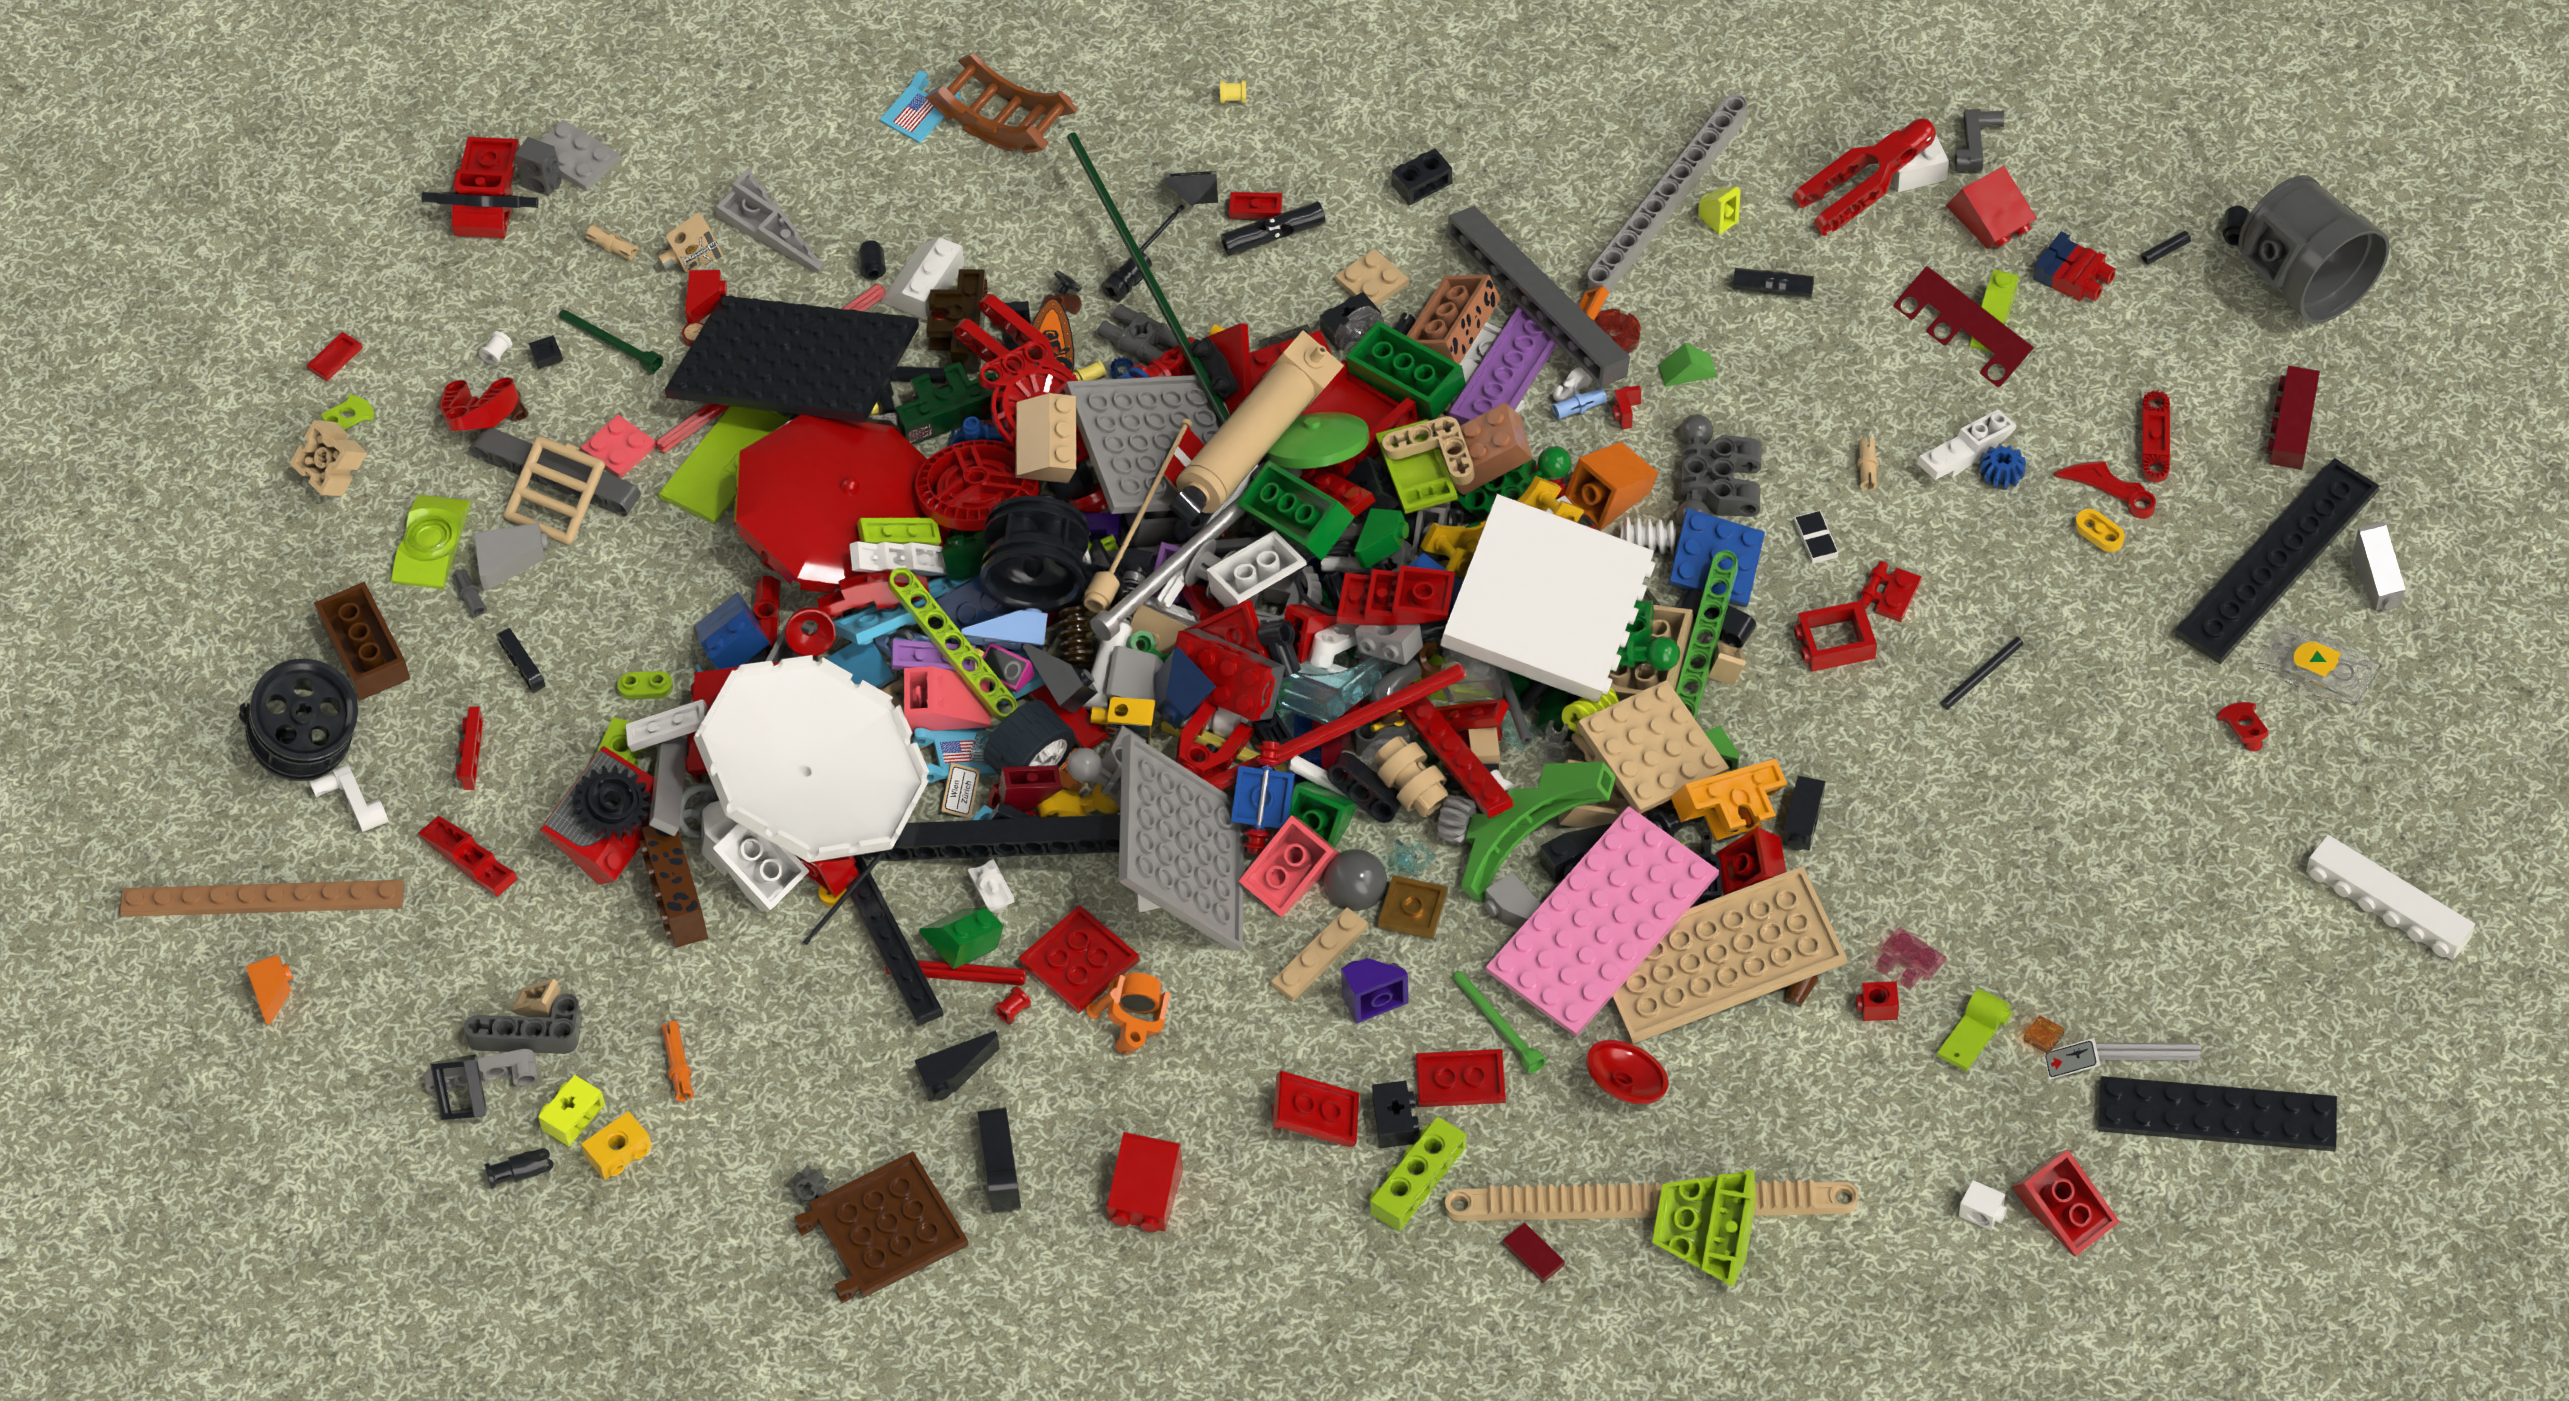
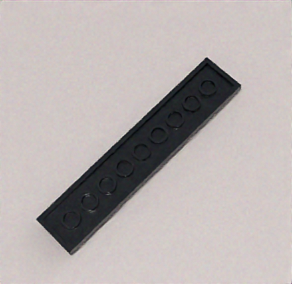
(2277, 561)

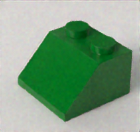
(1322, 810)
(964, 935)

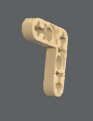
(1444, 440)

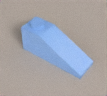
(1010, 630)

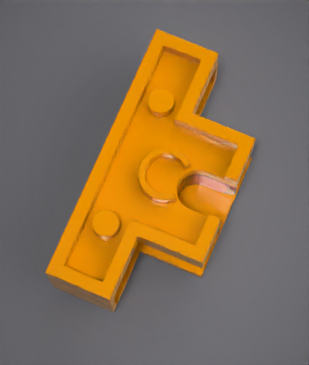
(1732, 800)

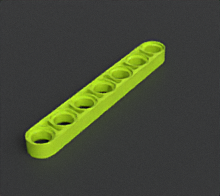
(947, 631)

